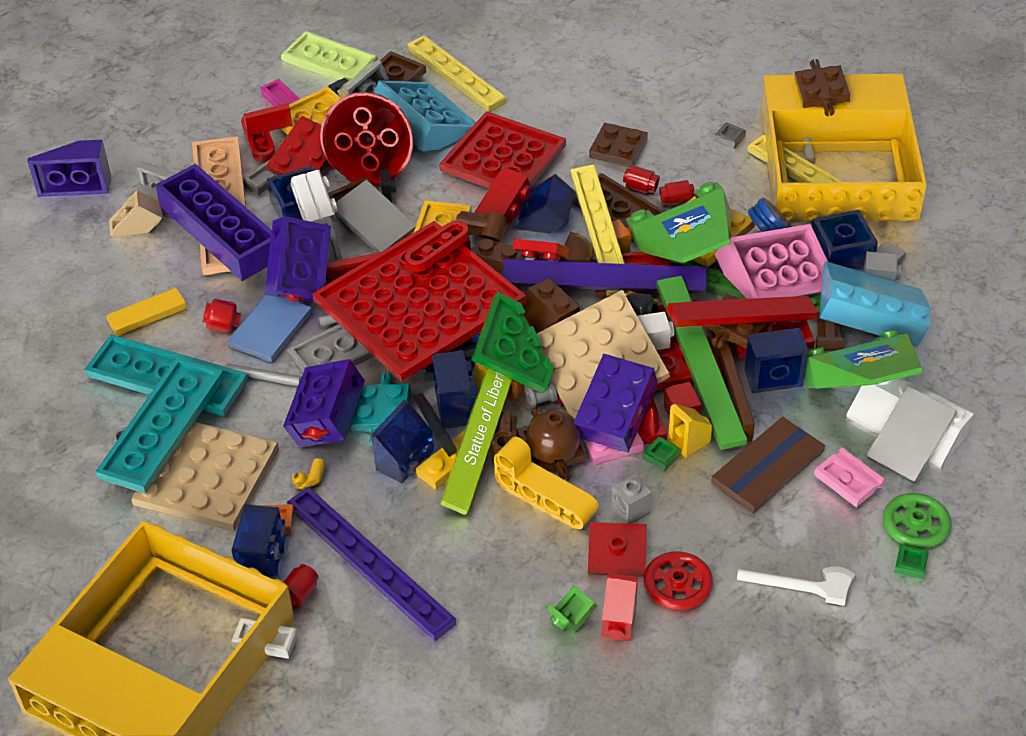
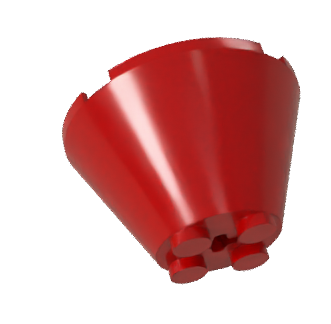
(366, 136)

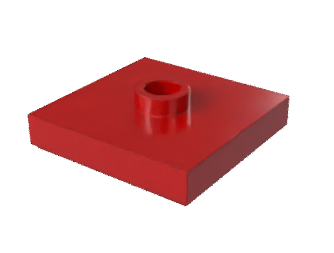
(617, 548)

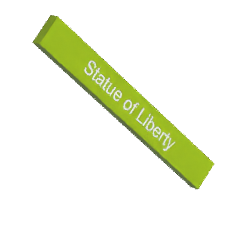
(476, 442)

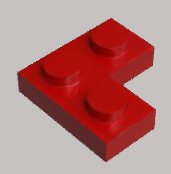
(540, 250)

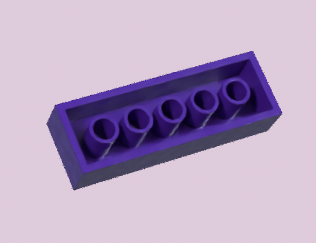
(216, 220)

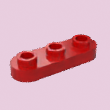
(260, 145)
(437, 246)

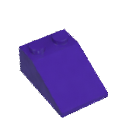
(71, 170)

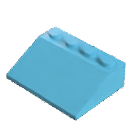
(432, 116)
(873, 303)

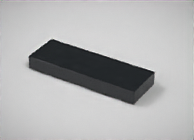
(435, 424)

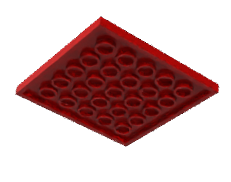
(410, 313)

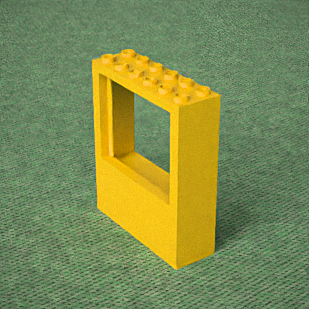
(872, 121)
(99, 693)

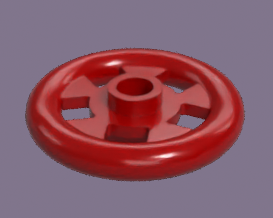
(664, 596)

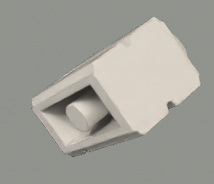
(312, 196)

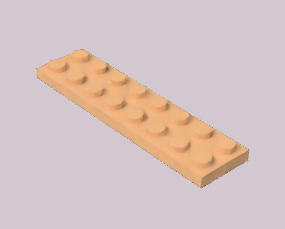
(223, 163)

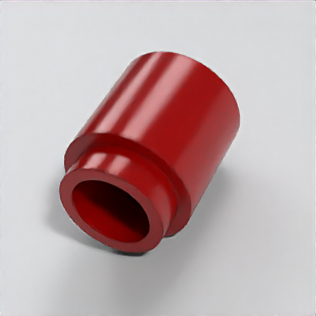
(641, 180)
(676, 193)
(301, 584)

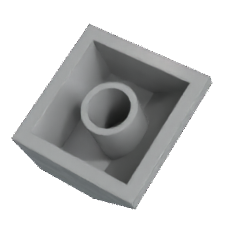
(365, 80)

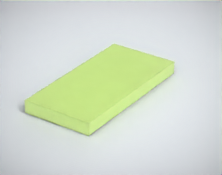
(326, 57)

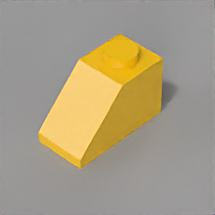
(688, 429)

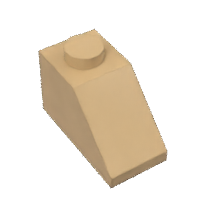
(136, 216)

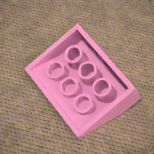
(774, 263)

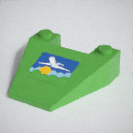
(686, 229)
(864, 364)

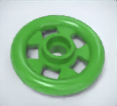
(910, 537)

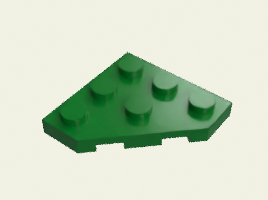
(512, 346)

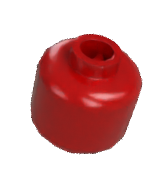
(221, 316)

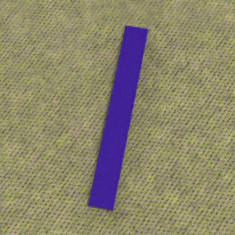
(601, 275)
(372, 564)

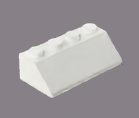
(876, 402)

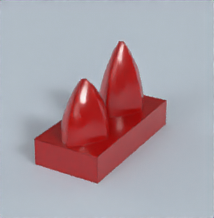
(652, 425)

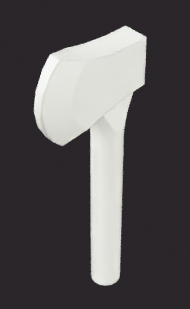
(833, 588)

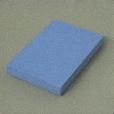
(269, 327)

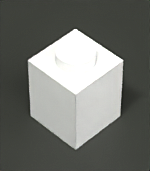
(658, 329)

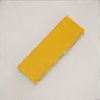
(146, 312)

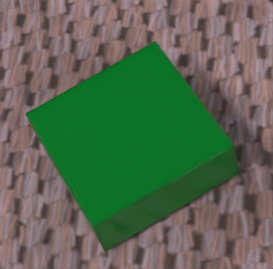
(661, 453)
(911, 561)

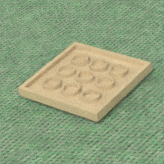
(581, 339)
(210, 476)

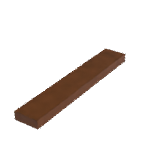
(734, 386)

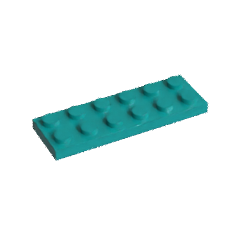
(143, 366)
(160, 425)

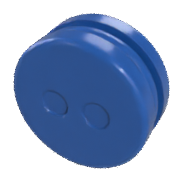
(767, 216)

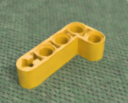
(540, 487)

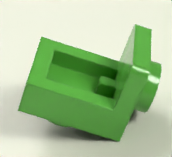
(572, 610)

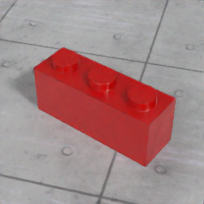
(506, 195)

